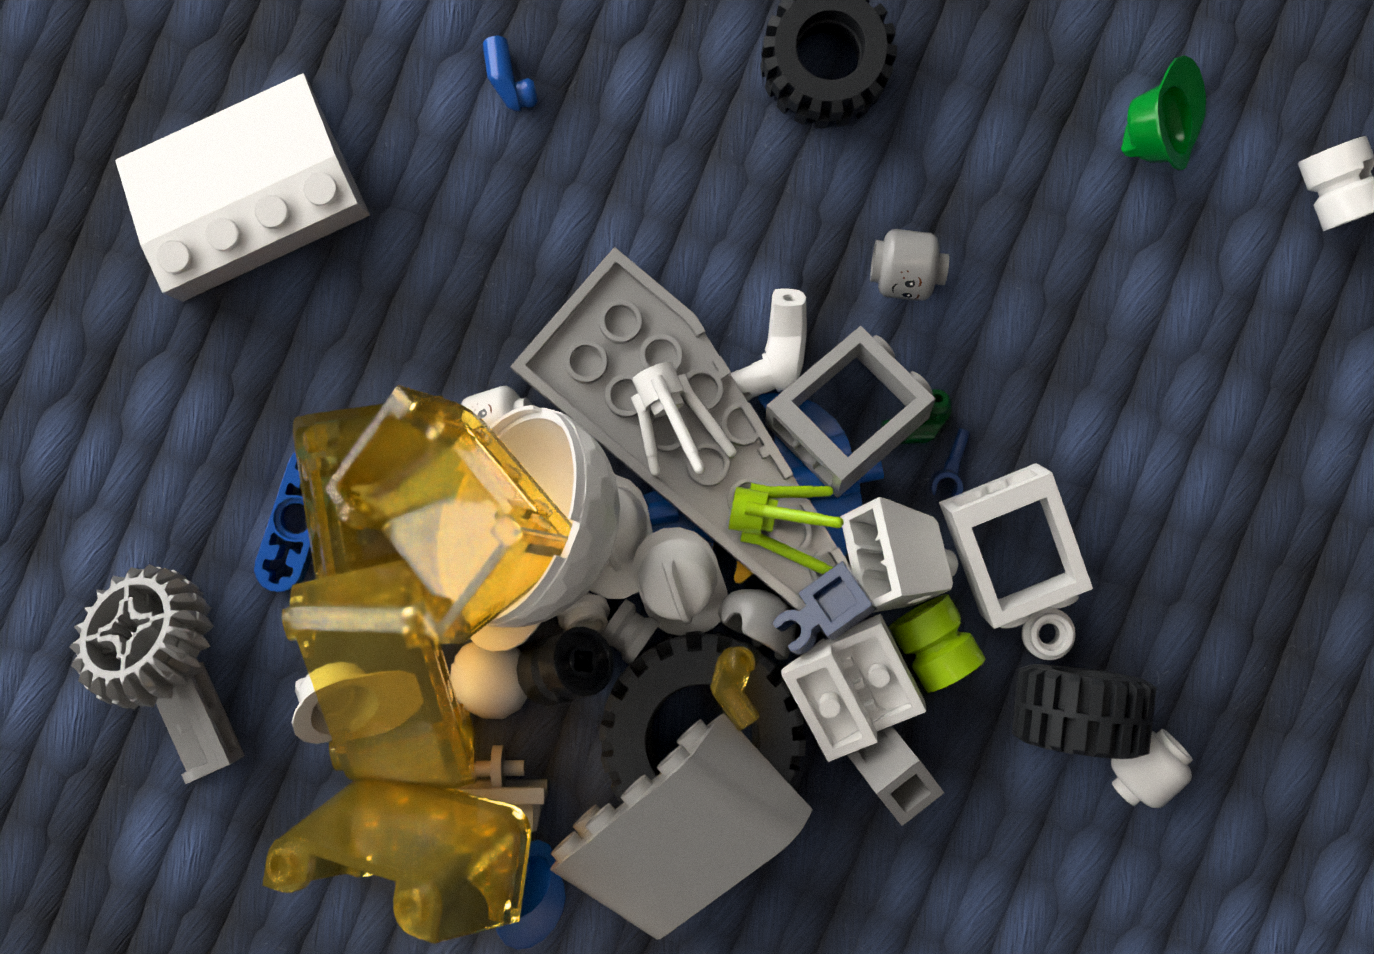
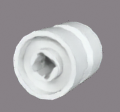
(1342, 182)

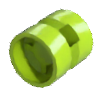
(939, 648)

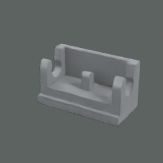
(199, 726)

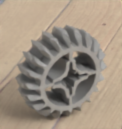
(131, 648)

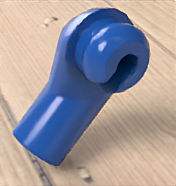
(501, 75)

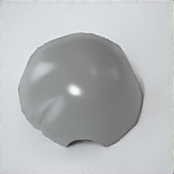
(753, 613)

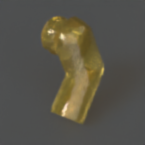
(730, 683)

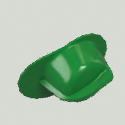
(1168, 117)

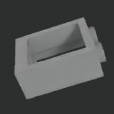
(814, 447)

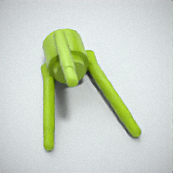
(755, 512)

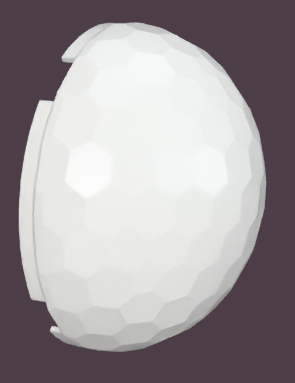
(583, 486)

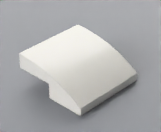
(853, 688)

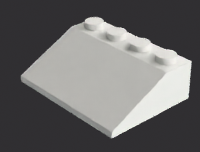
(239, 189)

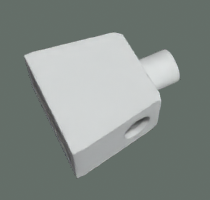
(897, 554)

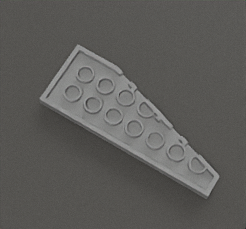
(586, 369)

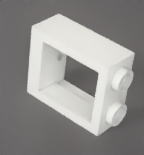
(997, 499)

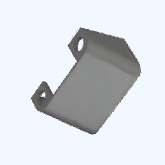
(686, 832)

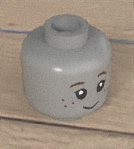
(908, 265)

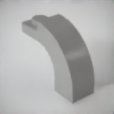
(896, 774)

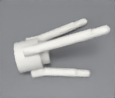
(662, 392)

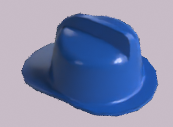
(541, 901)

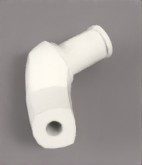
(784, 347)

